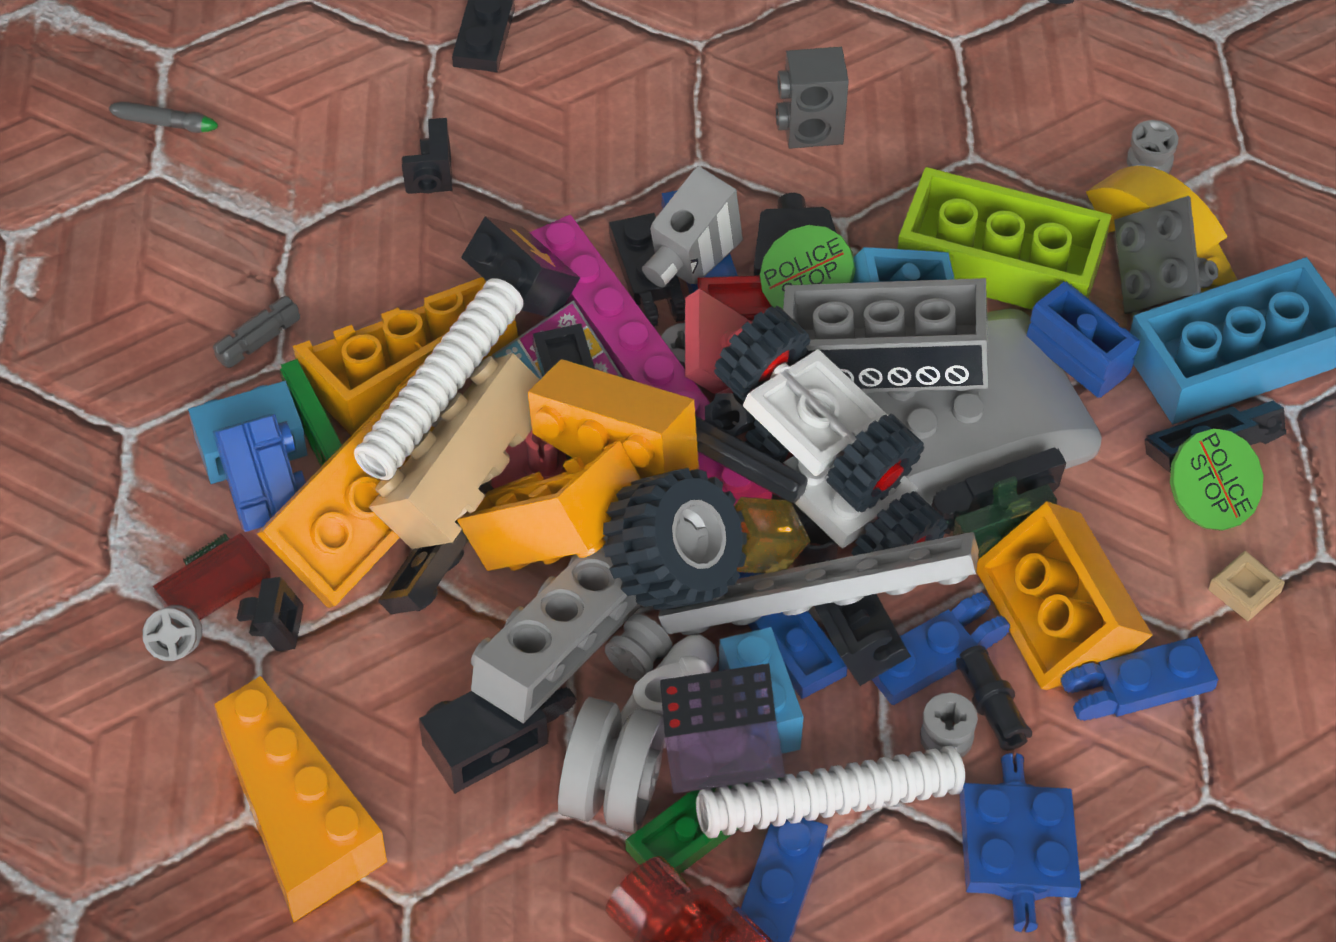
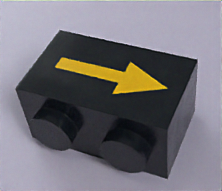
(524, 262)

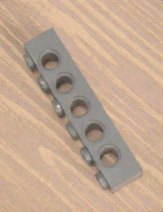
(551, 636)

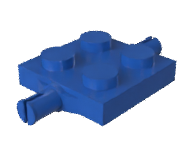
(1019, 841)

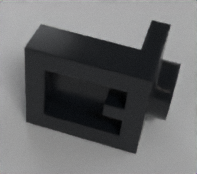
(433, 168)

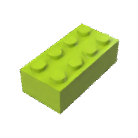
(1005, 235)

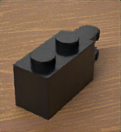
(476, 738)

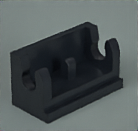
(863, 637)

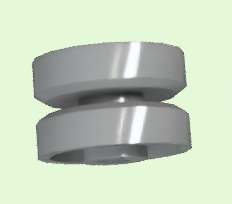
(611, 765)

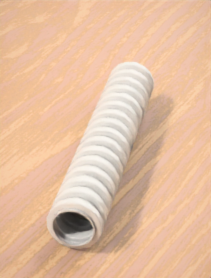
(438, 379)
(830, 791)

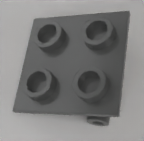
(1160, 256)

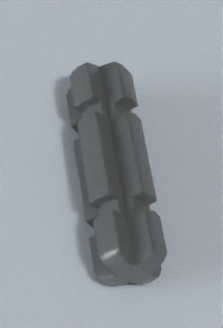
(256, 332)

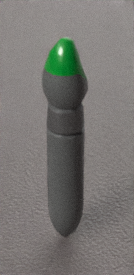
(192, 121)

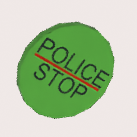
(805, 258)
(1216, 479)

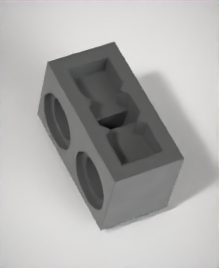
(813, 97)

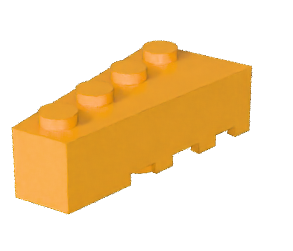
(302, 808)

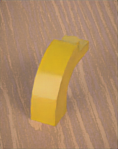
(1145, 187)

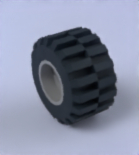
(675, 539)

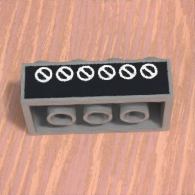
(898, 332)

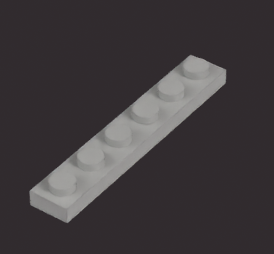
(836, 581)

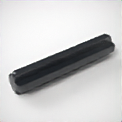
(749, 462)

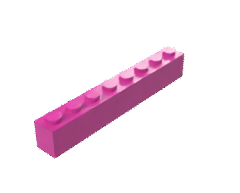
(629, 335)

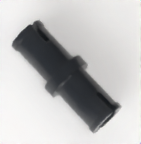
(993, 698)

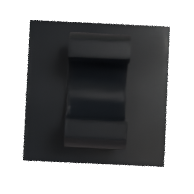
(273, 614)

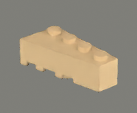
(458, 455)

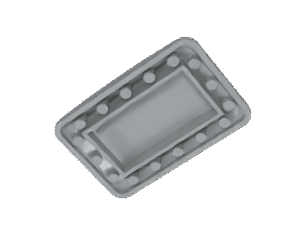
(1019, 415)

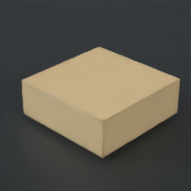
(1246, 586)

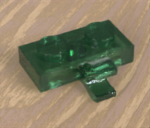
(1004, 515)

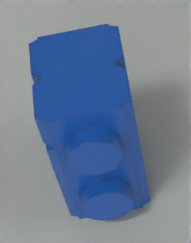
(1082, 339)
(258, 468)

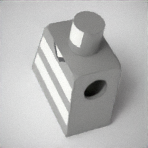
(694, 230)

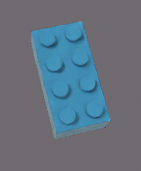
(1237, 340)

